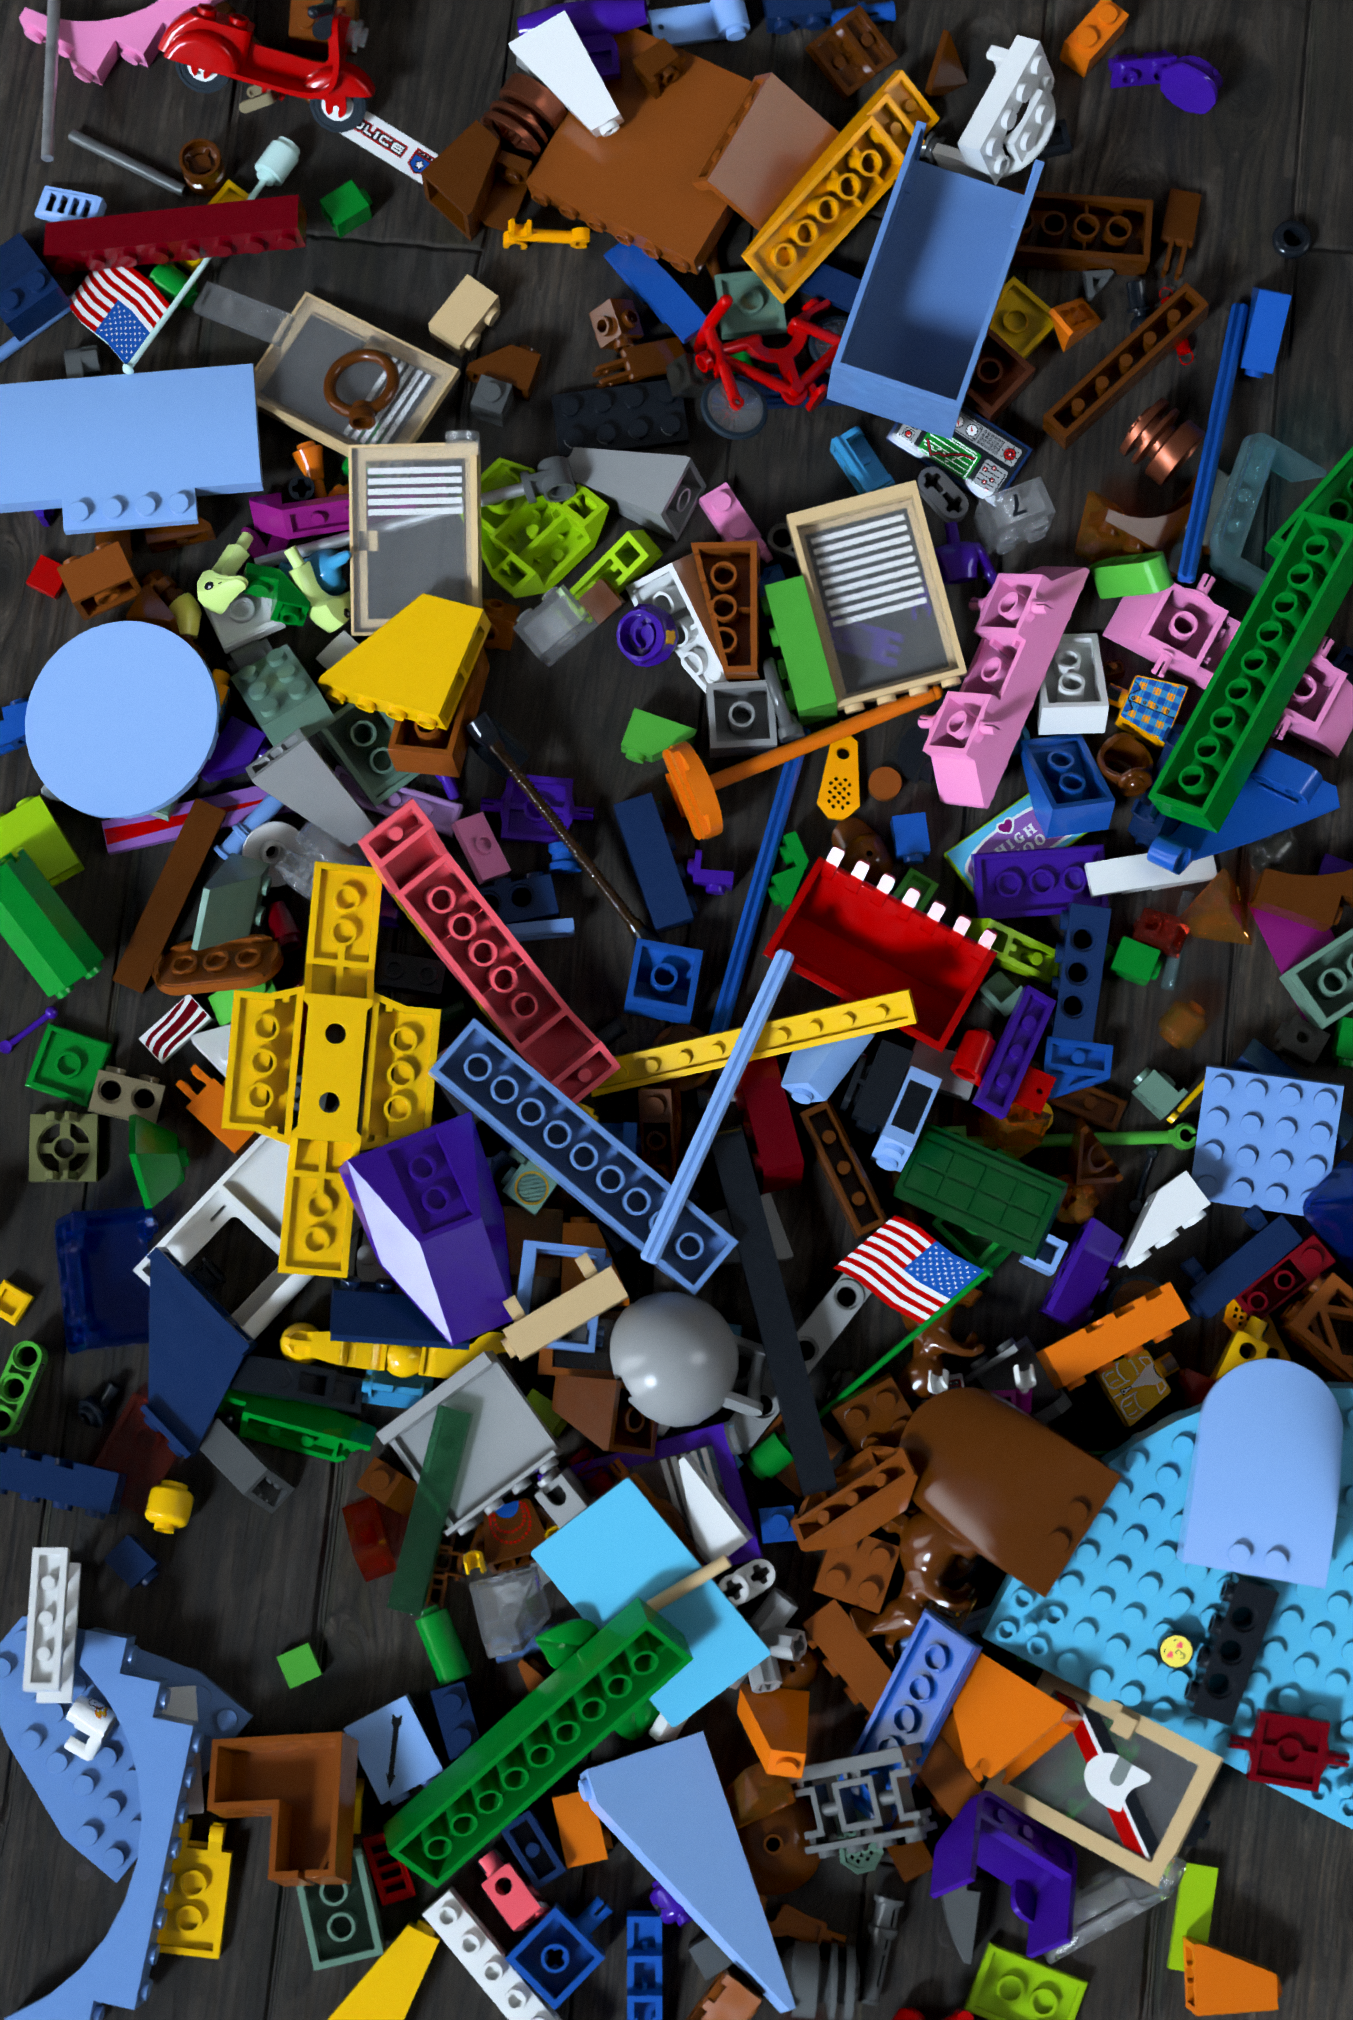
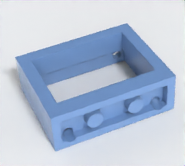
(594, 1333)

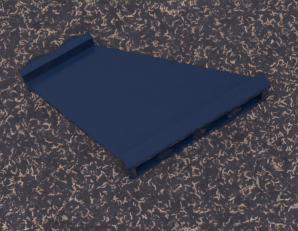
(191, 1354)

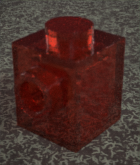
(1161, 931)

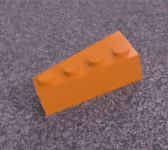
(1112, 1336)

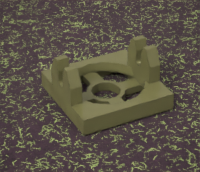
(40, 1124)

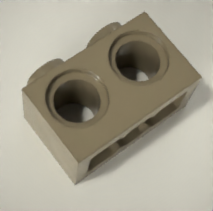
(125, 1103)

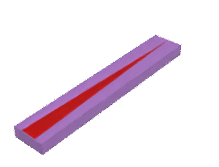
(146, 831)

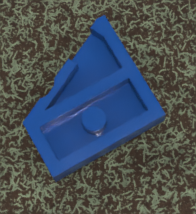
(1075, 1064)

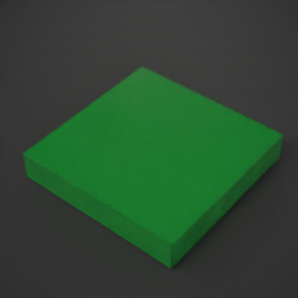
(68, 1064)

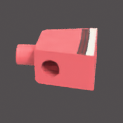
(522, 1903)

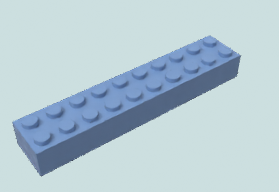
(577, 1153)

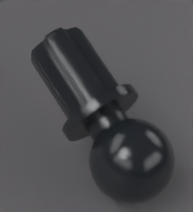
(1137, 302)

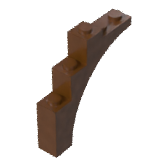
(1304, 898)

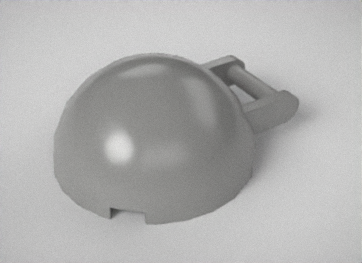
(683, 1360)

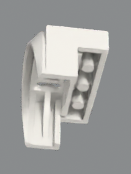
(1019, 75)

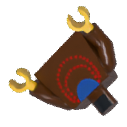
(509, 1536)

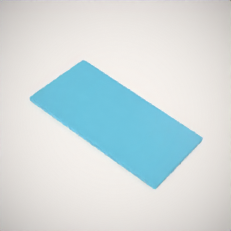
(629, 1551)

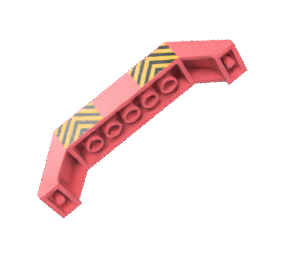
(484, 953)

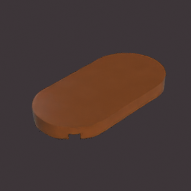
(222, 967)

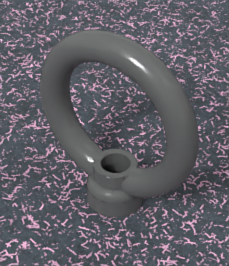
(789, 727)

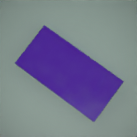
(1033, 881)

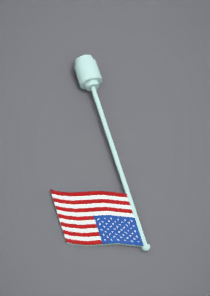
(128, 308)

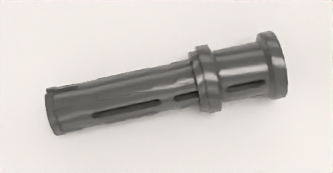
(882, 1932)

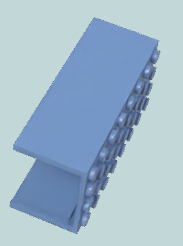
(928, 294)

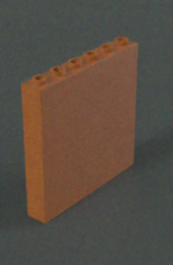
(643, 173)

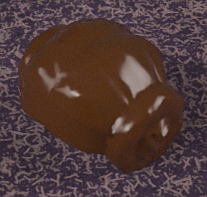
(1125, 765)

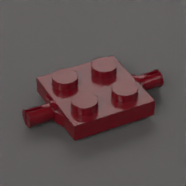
(1288, 1750)

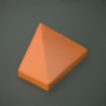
(1073, 321)

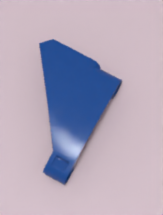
(1273, 799)

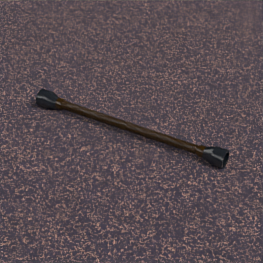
(485, 733)

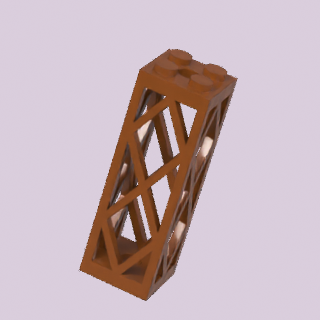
(1303, 1314)

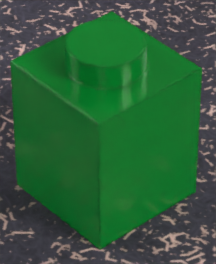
(346, 208)
(1135, 961)

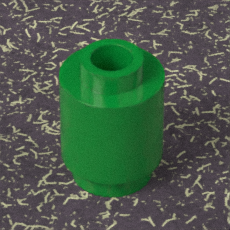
(169, 283)

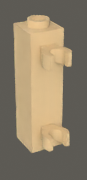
(563, 1314)

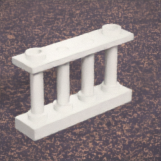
(52, 1625)

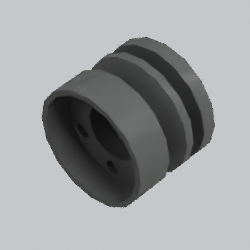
(824, 1980)

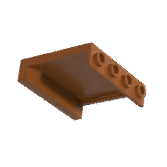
(764, 150)

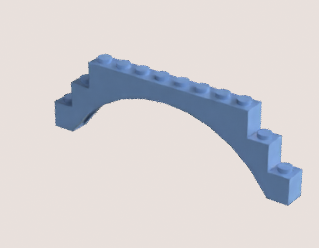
(163, 1759)

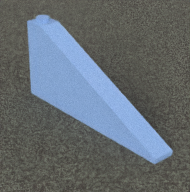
(680, 1828)

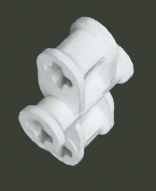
(741, 1584)

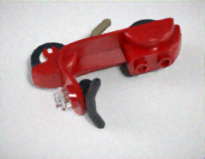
(219, 46)

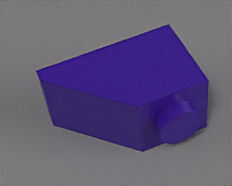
(234, 751)

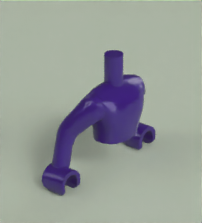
(960, 560)

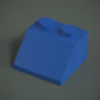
(663, 981)

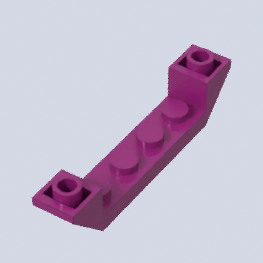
(300, 517)

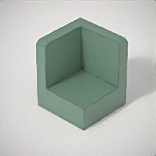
(999, 995)

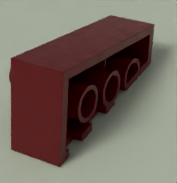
(769, 1126)

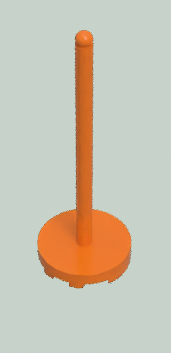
(695, 789)

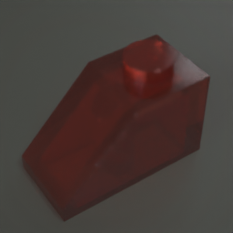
(369, 1539)

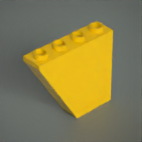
(412, 663)

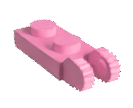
(731, 518)

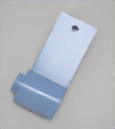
(700, 22)

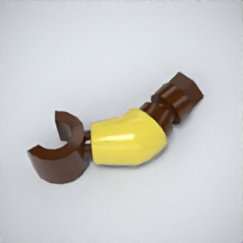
(181, 604)

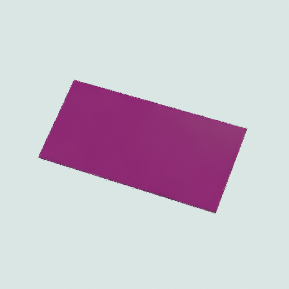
(1289, 940)

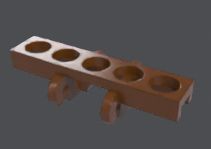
(457, 1574)

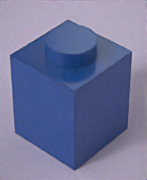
(910, 838)
(776, 1524)

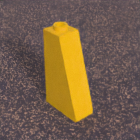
(393, 1979)

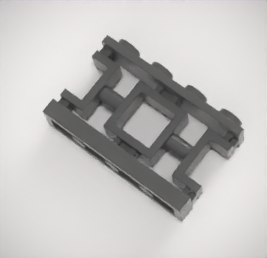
(856, 1772)

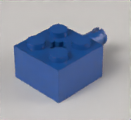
(573, 1936)

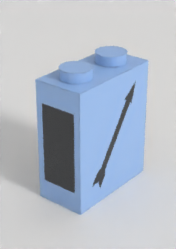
(905, 1119)
(396, 1750)

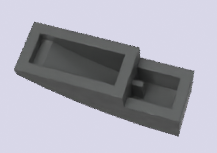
(961, 1914)

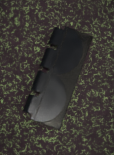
(906, 752)

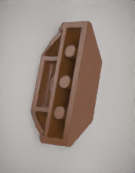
(868, 1494)

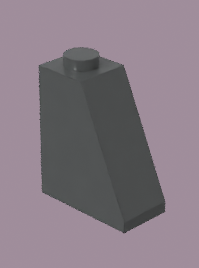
(245, 1467)

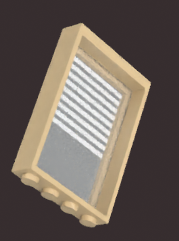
(877, 596)

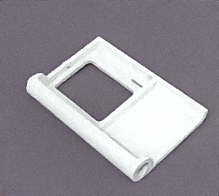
(254, 1194)

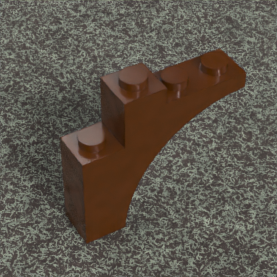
(1162, 532)

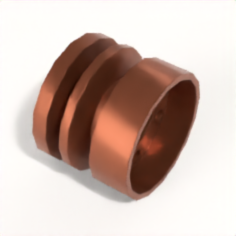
(524, 116)
(1161, 441)

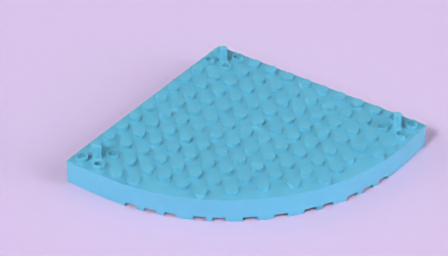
(1132, 1589)

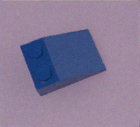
(1065, 785)

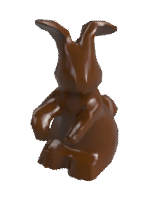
(930, 1348)
(926, 1557)

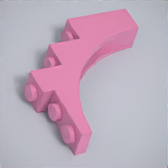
(97, 45)

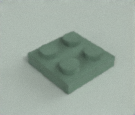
(753, 306)

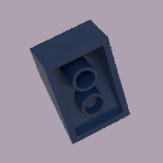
(27, 289)

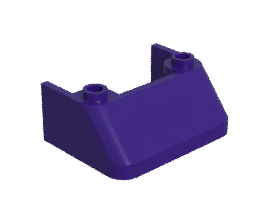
(1019, 1853)

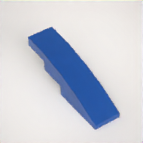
(657, 290)
(644, 1965)

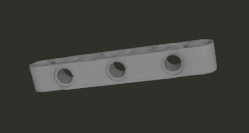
(818, 1330)

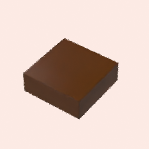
(602, 600)

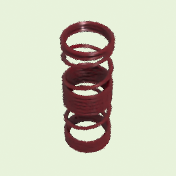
(599, 1482)

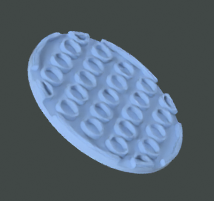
(122, 720)

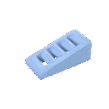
(95, 203)

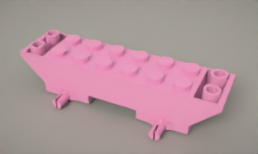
(1190, 636)
(982, 722)

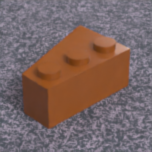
(727, 1999)

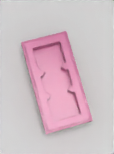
(480, 848)

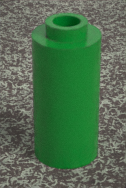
(442, 1645)

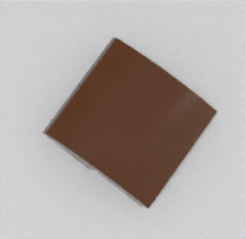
(851, 52)

